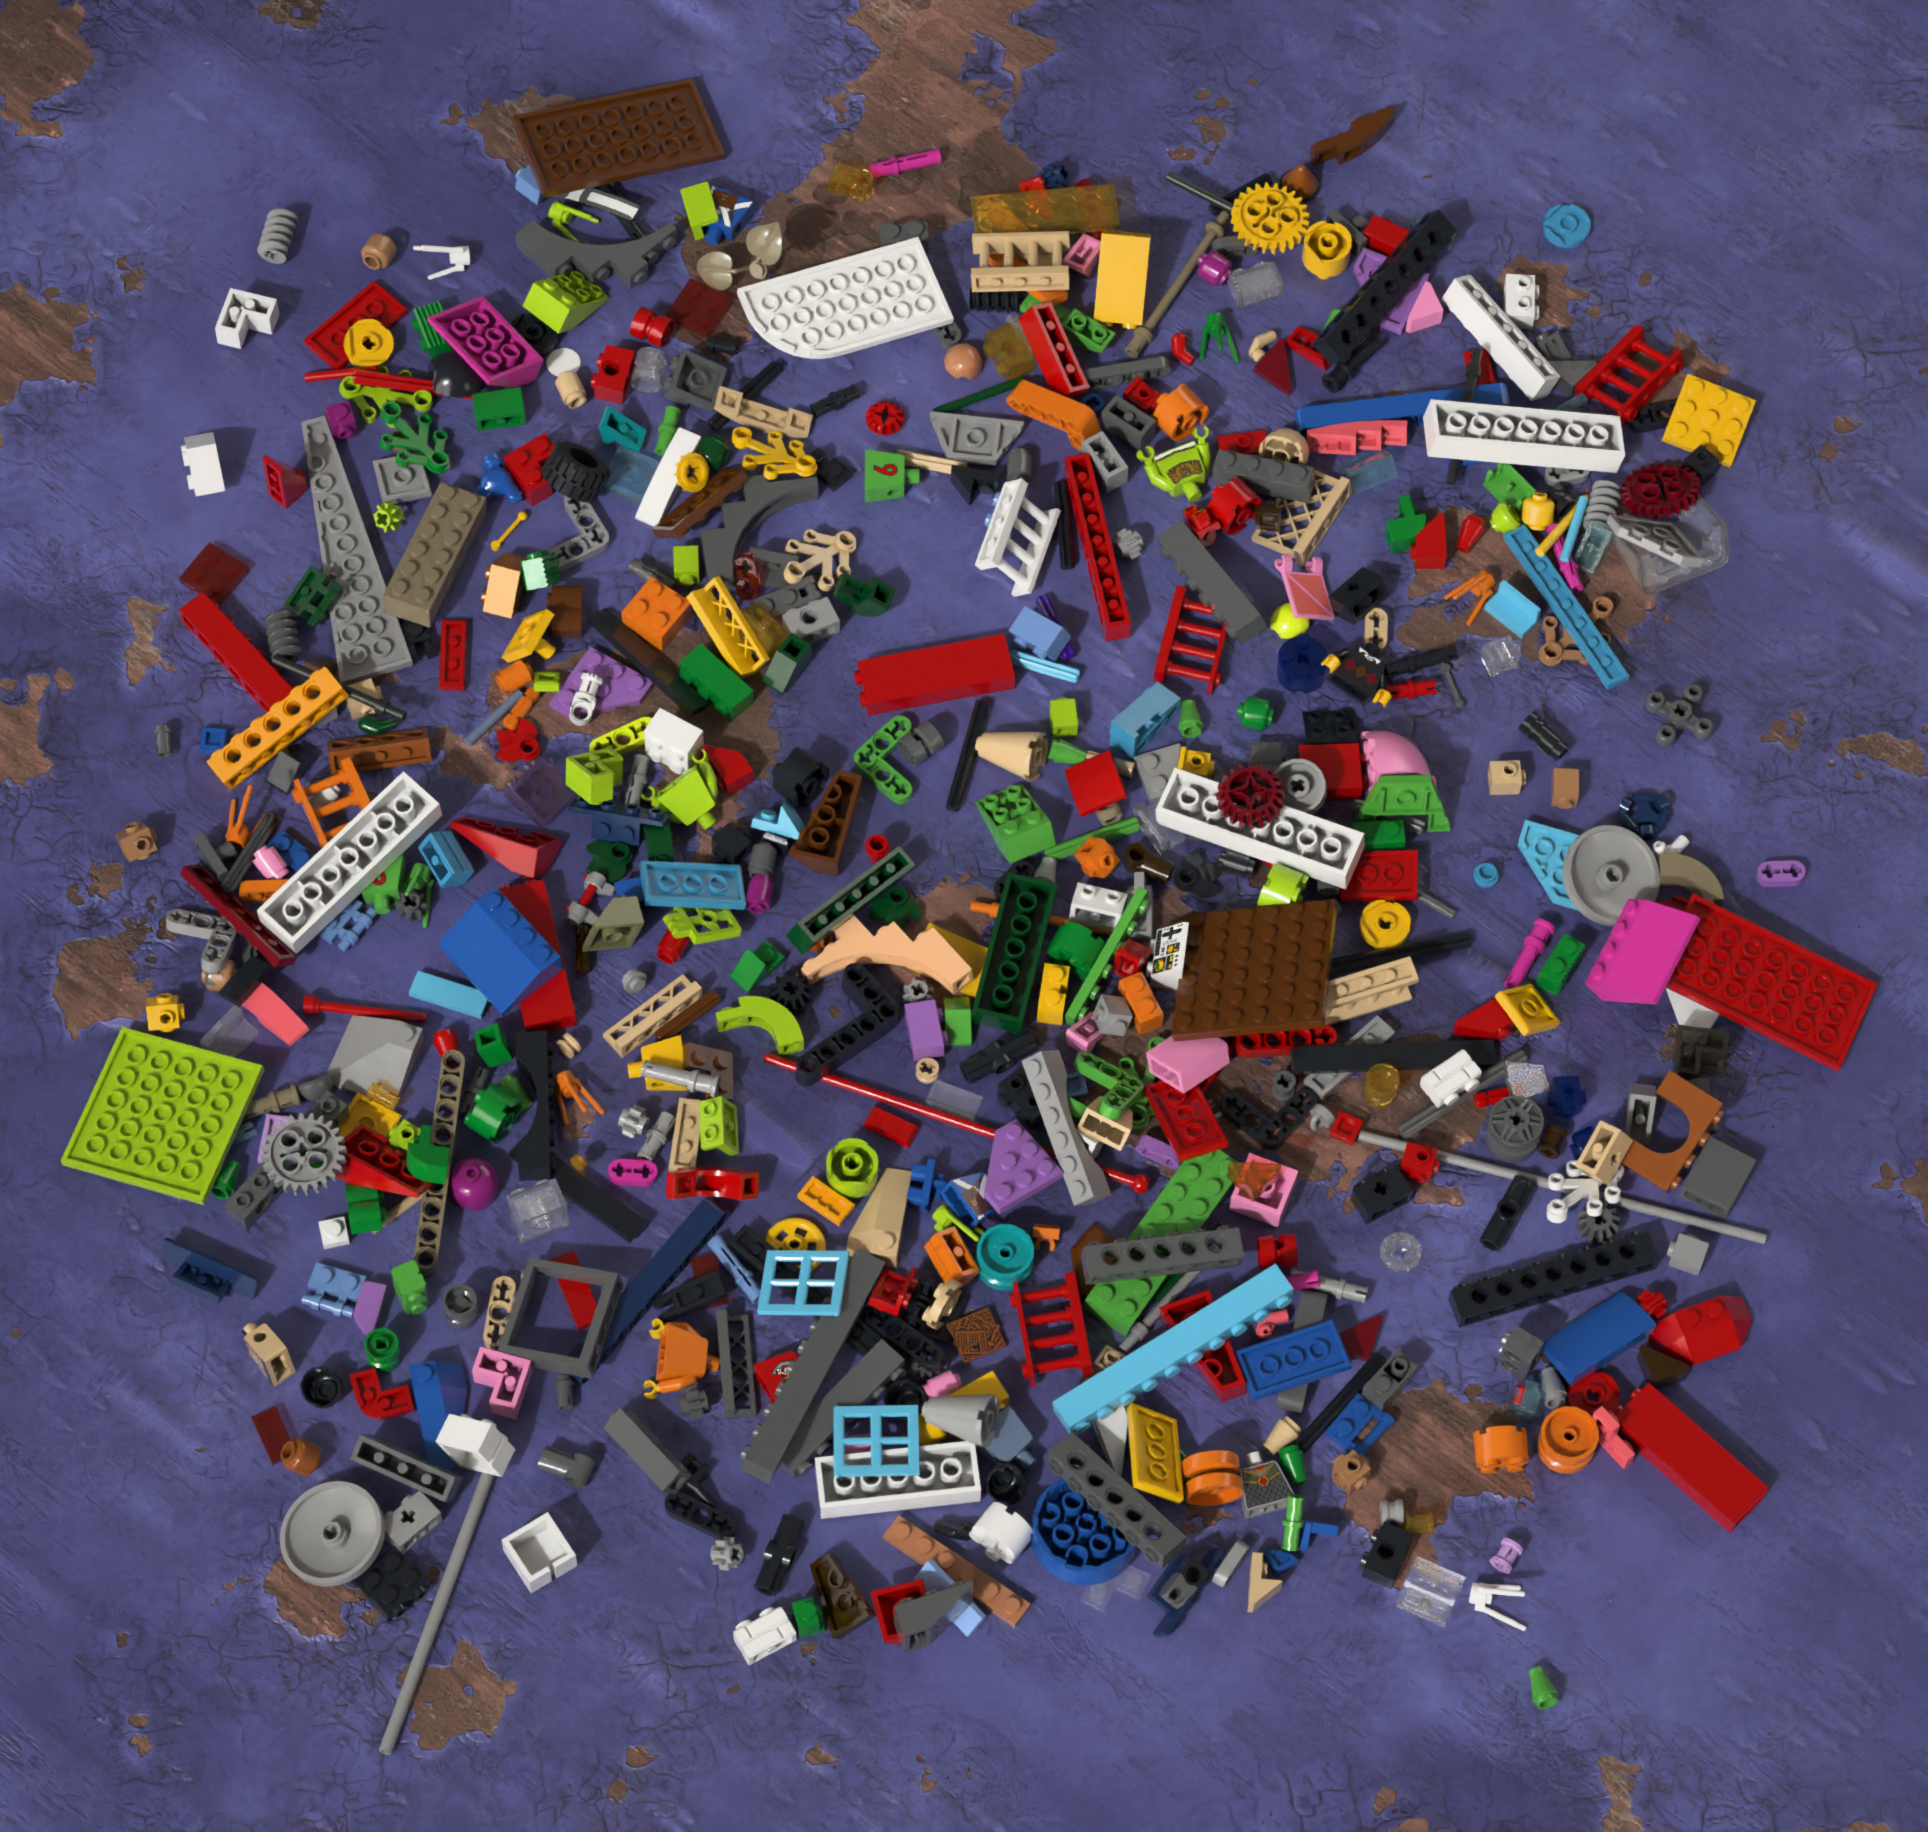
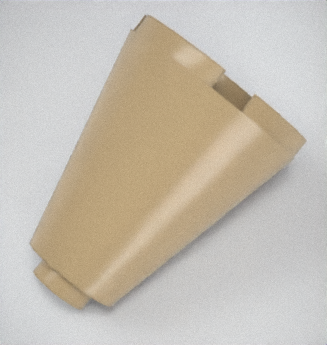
(1014, 751)

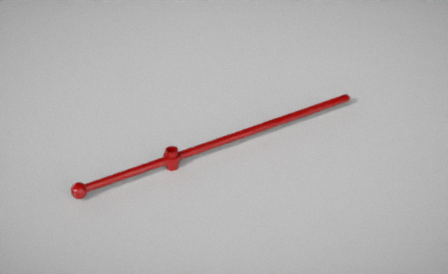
(1139, 1183)

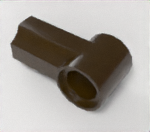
(1150, 863)

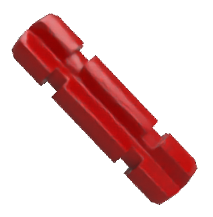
(1491, 1097)

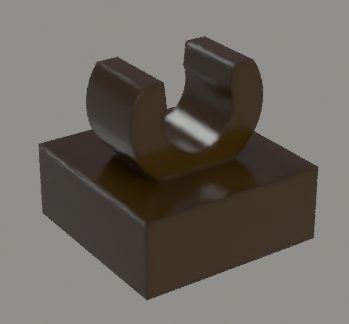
(1268, 517)

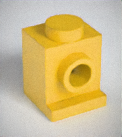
(1196, 762)

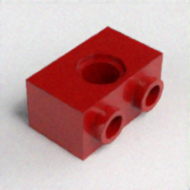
(613, 387)

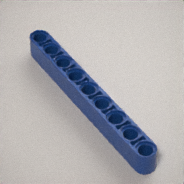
(1400, 407)

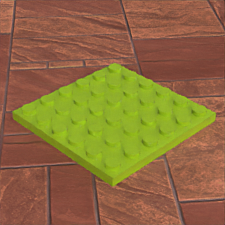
(162, 1115)

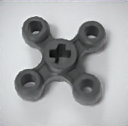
(1679, 715)

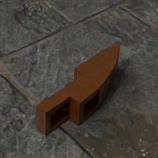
(1362, 135)

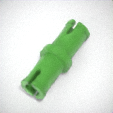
(667, 429)
(1293, 1522)

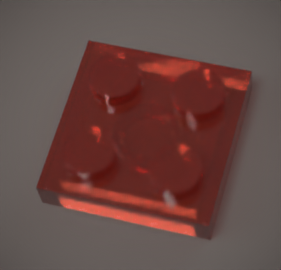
(699, 308)
(214, 573)

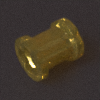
(1419, 1523)

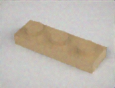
(686, 1135)

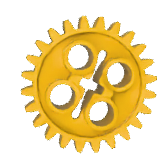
(1269, 218)

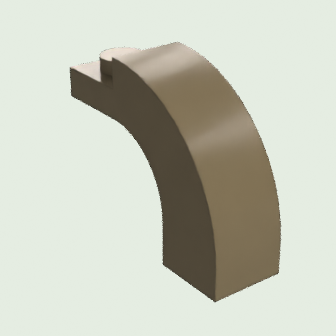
(1689, 874)

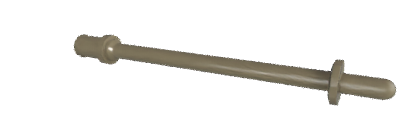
(1143, 334)

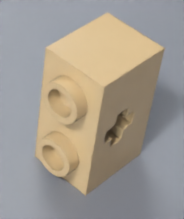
(1604, 1152)

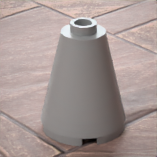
(964, 1416)

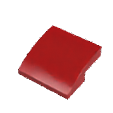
(1095, 783)

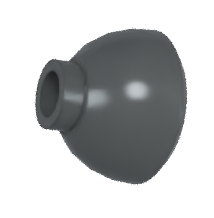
(315, 1086)

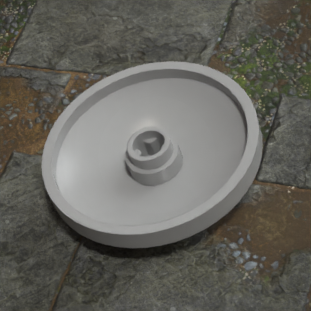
(1606, 870)
(332, 1533)

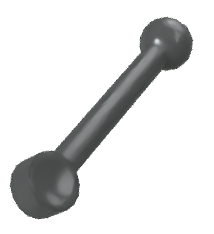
(1445, 669)

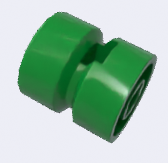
(382, 1350)

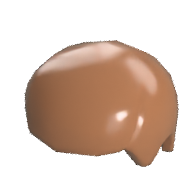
(963, 361)

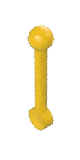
(496, 544)

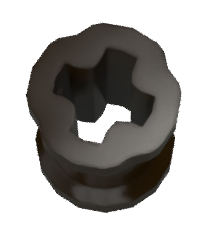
(1552, 1141)

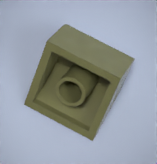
(616, 925)

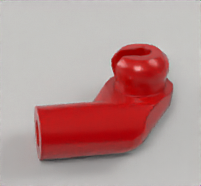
(1178, 348)

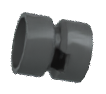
(917, 745)
(460, 1306)

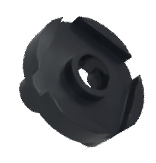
(546, 338)

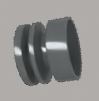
(1510, 1141)

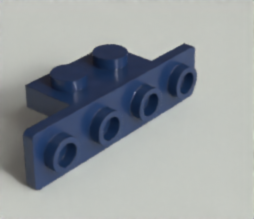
(619, 821)
(206, 1275)
(1169, 1622)

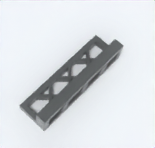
(725, 1365)

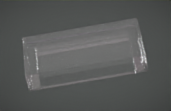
(954, 1100)

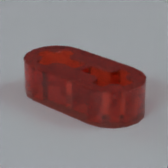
(752, 575)

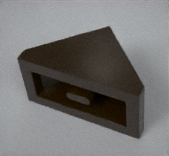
(1659, 1368)

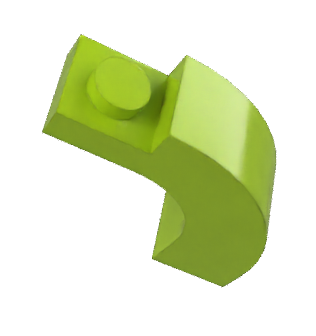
(767, 1015)

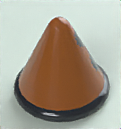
(1302, 181)

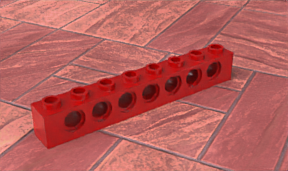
(1097, 547)

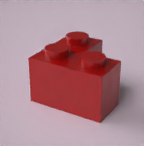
(526, 468)

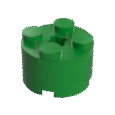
(1075, 948)
(494, 1112)

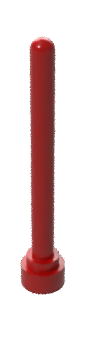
(315, 1005)

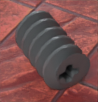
(282, 635)

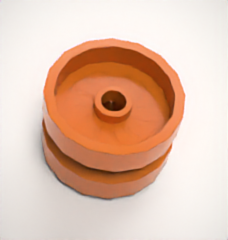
(1567, 1440)
(1212, 1478)

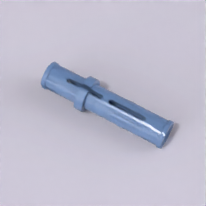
(743, 1278)

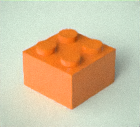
(657, 613)

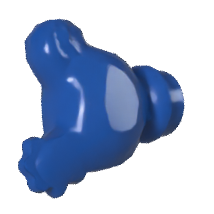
(497, 480)

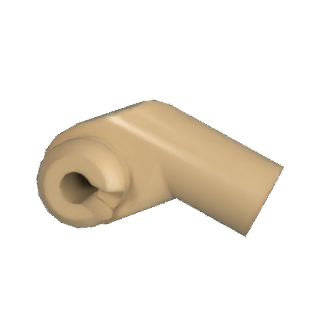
(1259, 342)

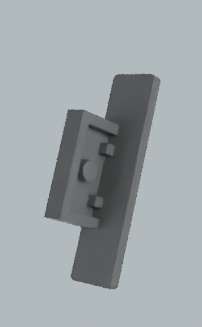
(772, 568)

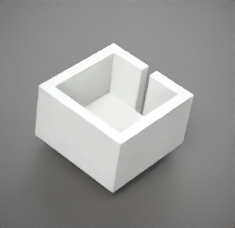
(672, 741)
(475, 1444)
(539, 1552)

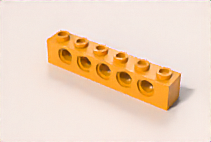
(273, 741)

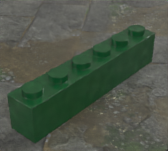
(850, 900)

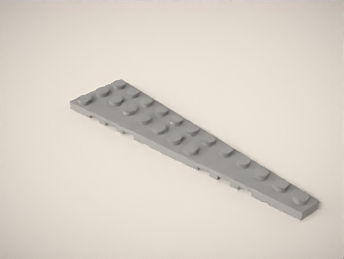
(363, 635)

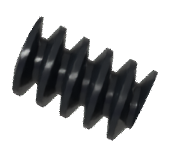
(998, 299)

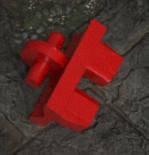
(1201, 524)

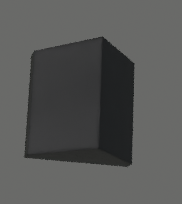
(779, 842)

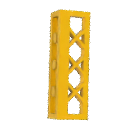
(726, 632)

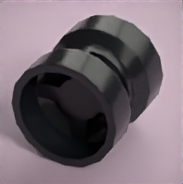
(1562, 501)

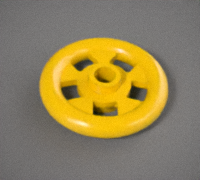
(790, 1226)

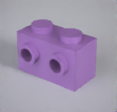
(924, 1029)

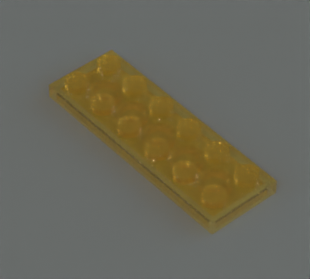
(1048, 210)

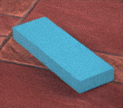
(448, 994)

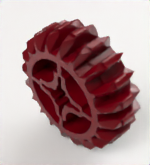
(1230, 793)

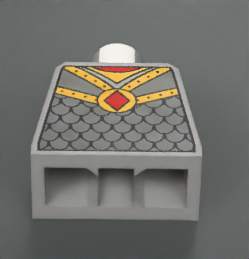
(1263, 1487)

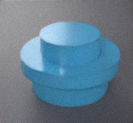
(1486, 875)

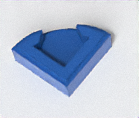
(1279, 1560)

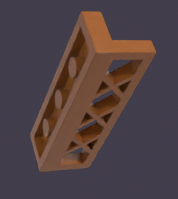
(381, 750)

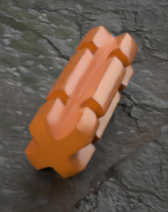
(521, 708)

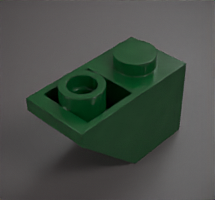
(787, 663)

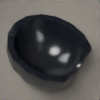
(454, 376)

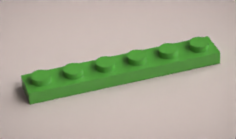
(1103, 966)

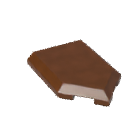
(1092, 1234)

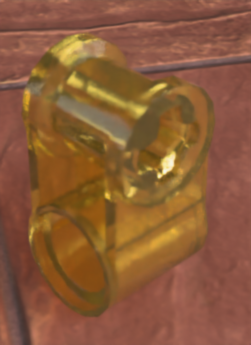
(849, 180)

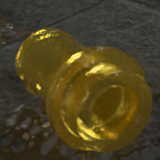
(383, 1096)

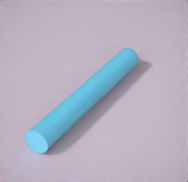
(1574, 529)

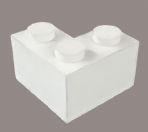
(245, 312)
(202, 456)

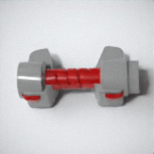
(578, 911)

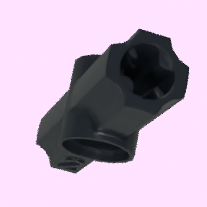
(998, 1057)
(1501, 1225)
(779, 1555)

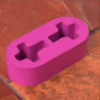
(632, 1172)

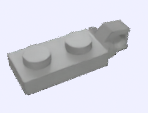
(1144, 928)

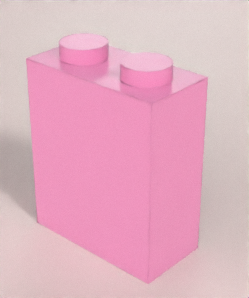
(1187, 1062)

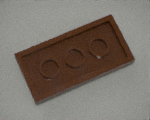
(697, 505)

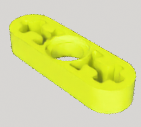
(603, 741)

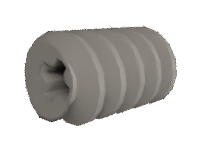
(277, 235)
(1602, 503)

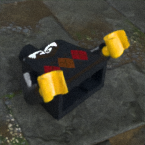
(1359, 673)

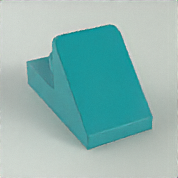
(621, 429)

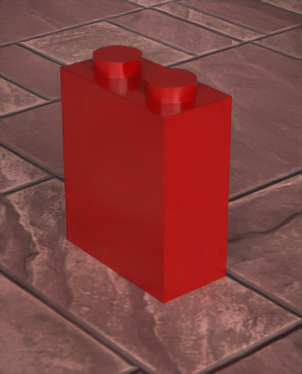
(1340, 767)

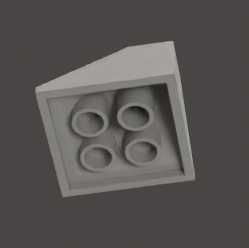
(375, 1053)

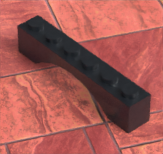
(534, 1150)

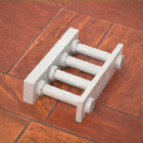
(999, 532)

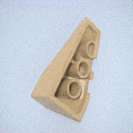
(882, 1219)

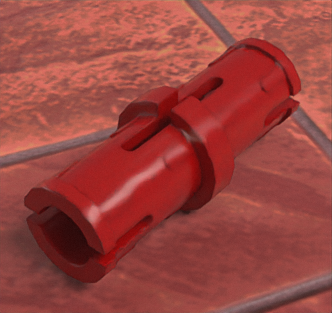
(1412, 689)

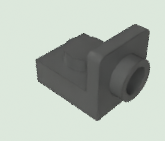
(1551, 347)

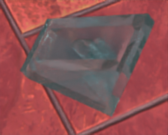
(1593, 547)

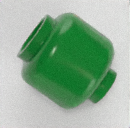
(1256, 713)

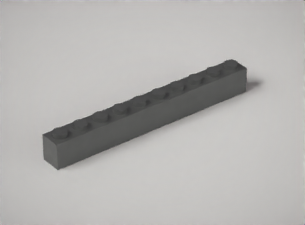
(810, 1370)

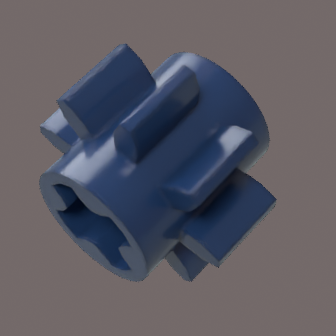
(1055, 175)

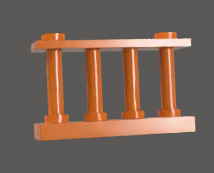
(356, 797)

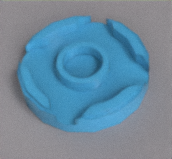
(1566, 226)

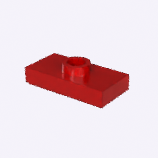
(1243, 443)

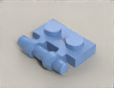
(338, 925)
(335, 1283)

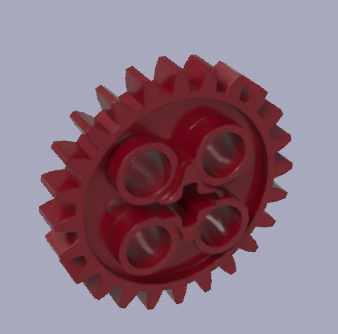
(1678, 487)

